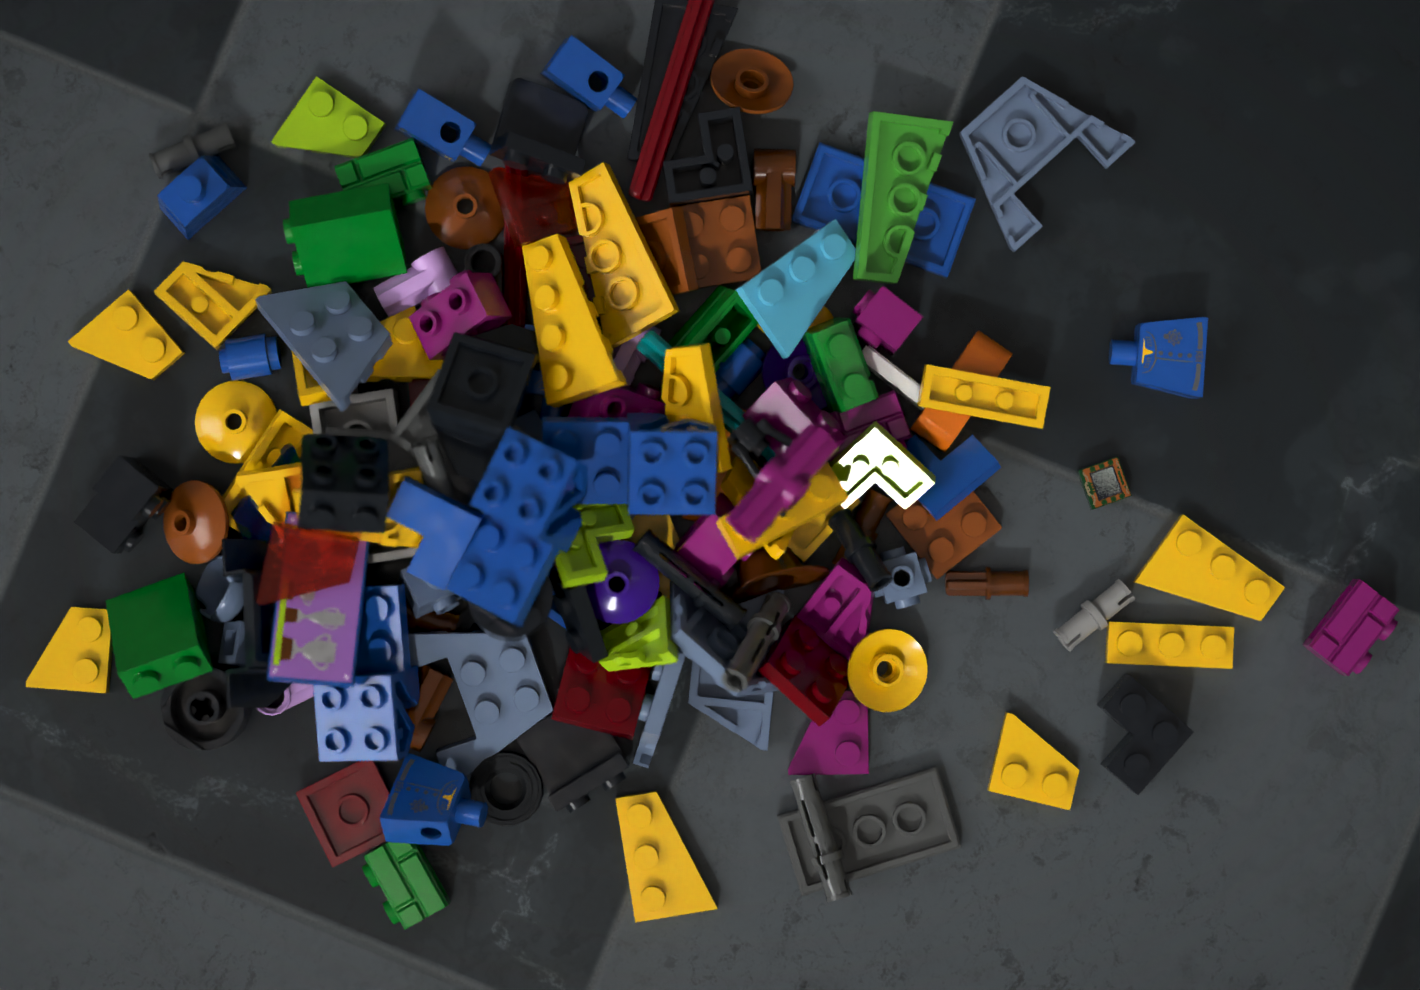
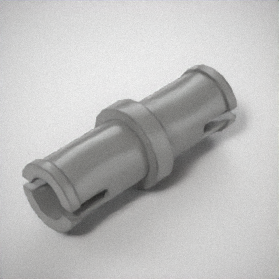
(1094, 615)

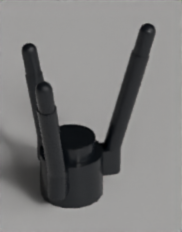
(750, 441)

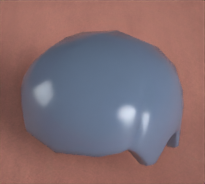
(219, 594)

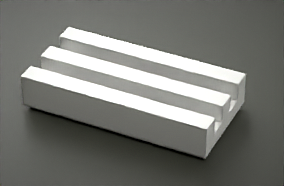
(892, 375)

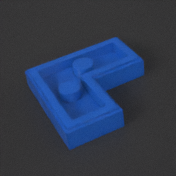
(955, 474)
(442, 522)

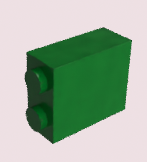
(346, 236)
(158, 636)

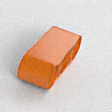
(979, 357)

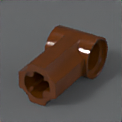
(774, 181)
(433, 689)

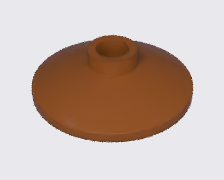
(752, 81)
(460, 229)
(196, 522)

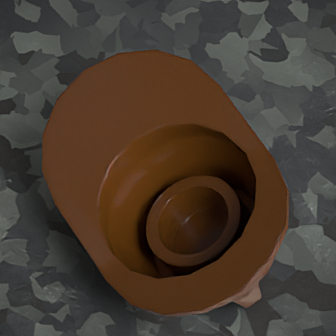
(765, 574)

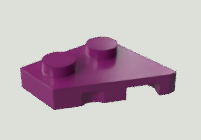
(840, 608)
(836, 745)

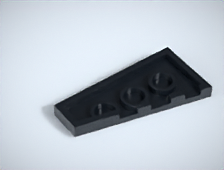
(662, 37)

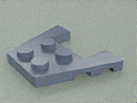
(1019, 138)
(497, 684)

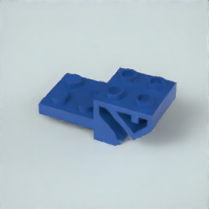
(641, 461)
(523, 526)
(372, 716)

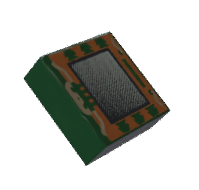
(1104, 483)

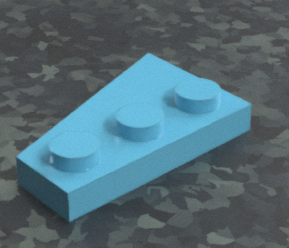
(798, 285)

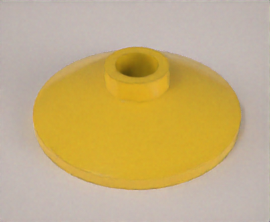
(218, 404)
(904, 675)

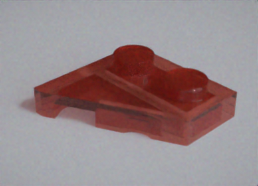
(533, 206)
(304, 562)

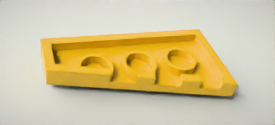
(622, 268)
(570, 344)

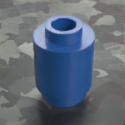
(250, 356)
(740, 369)

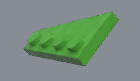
(895, 182)

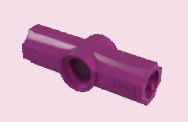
(782, 482)

